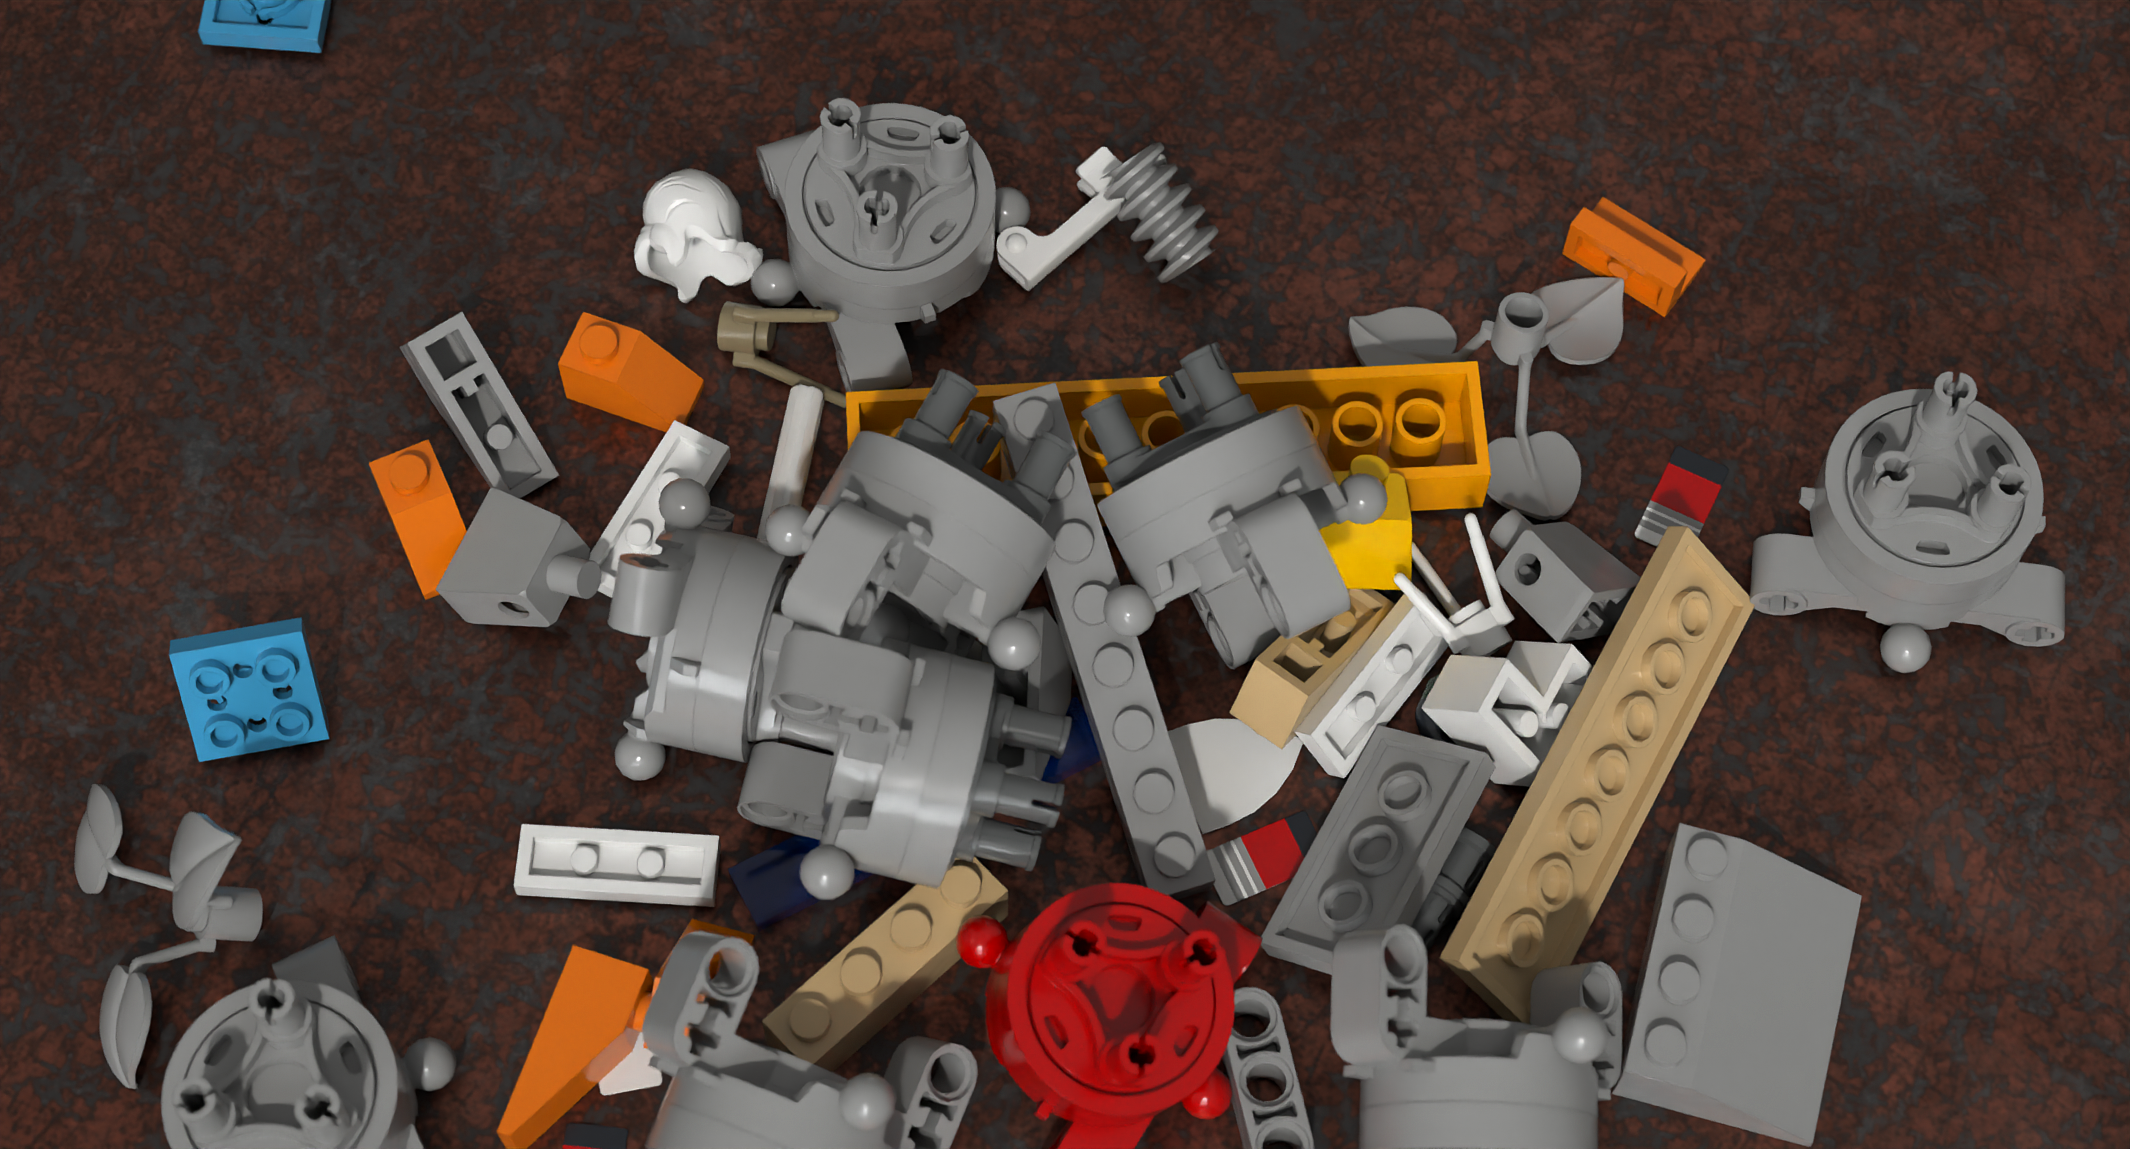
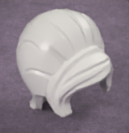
(693, 234)

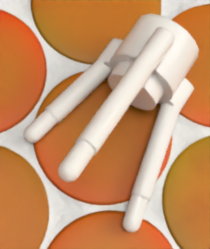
(1473, 628)

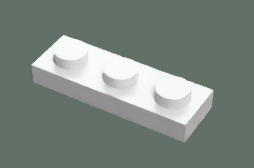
(638, 519)
(1371, 688)
(617, 865)

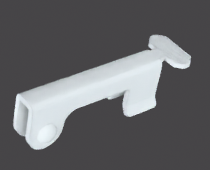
(1032, 256)

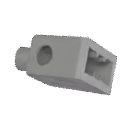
(517, 565)
(1562, 577)

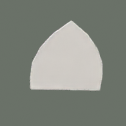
(1229, 769)

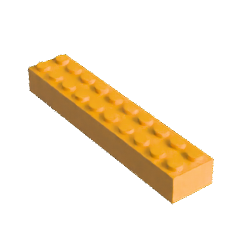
(1412, 416)

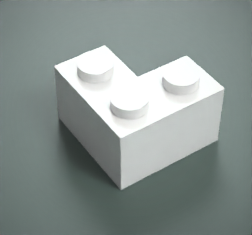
(1509, 704)

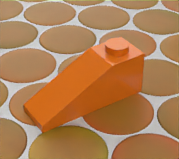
(580, 1040)

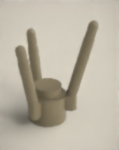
(752, 328)

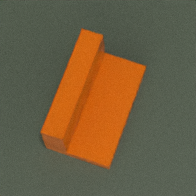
(1623, 246)

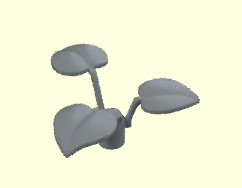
(1578, 323)
(198, 905)

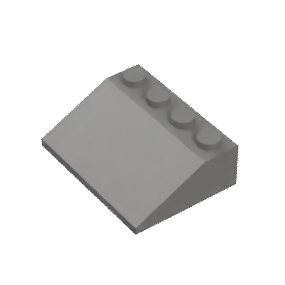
(1738, 987)

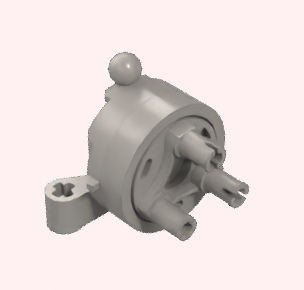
(883, 225)
(1920, 527)
(713, 638)
(298, 1067)

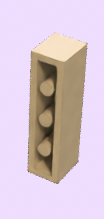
(883, 968)

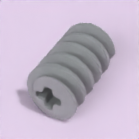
(1160, 212)

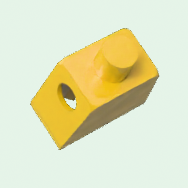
(1375, 551)

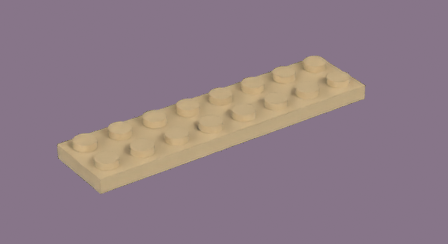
(1600, 775)

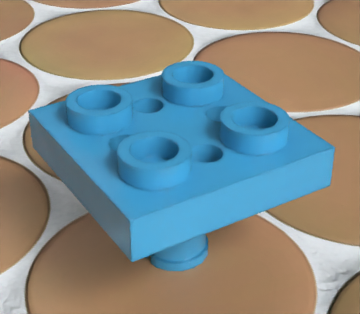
(294, 24)
(243, 674)

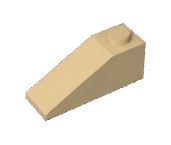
(1299, 670)

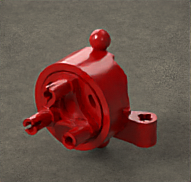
(1113, 1008)

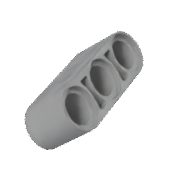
(1268, 1058)

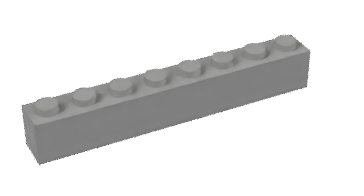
(1108, 665)

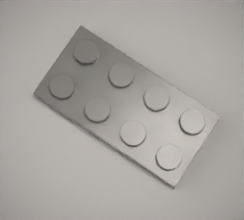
(1378, 844)

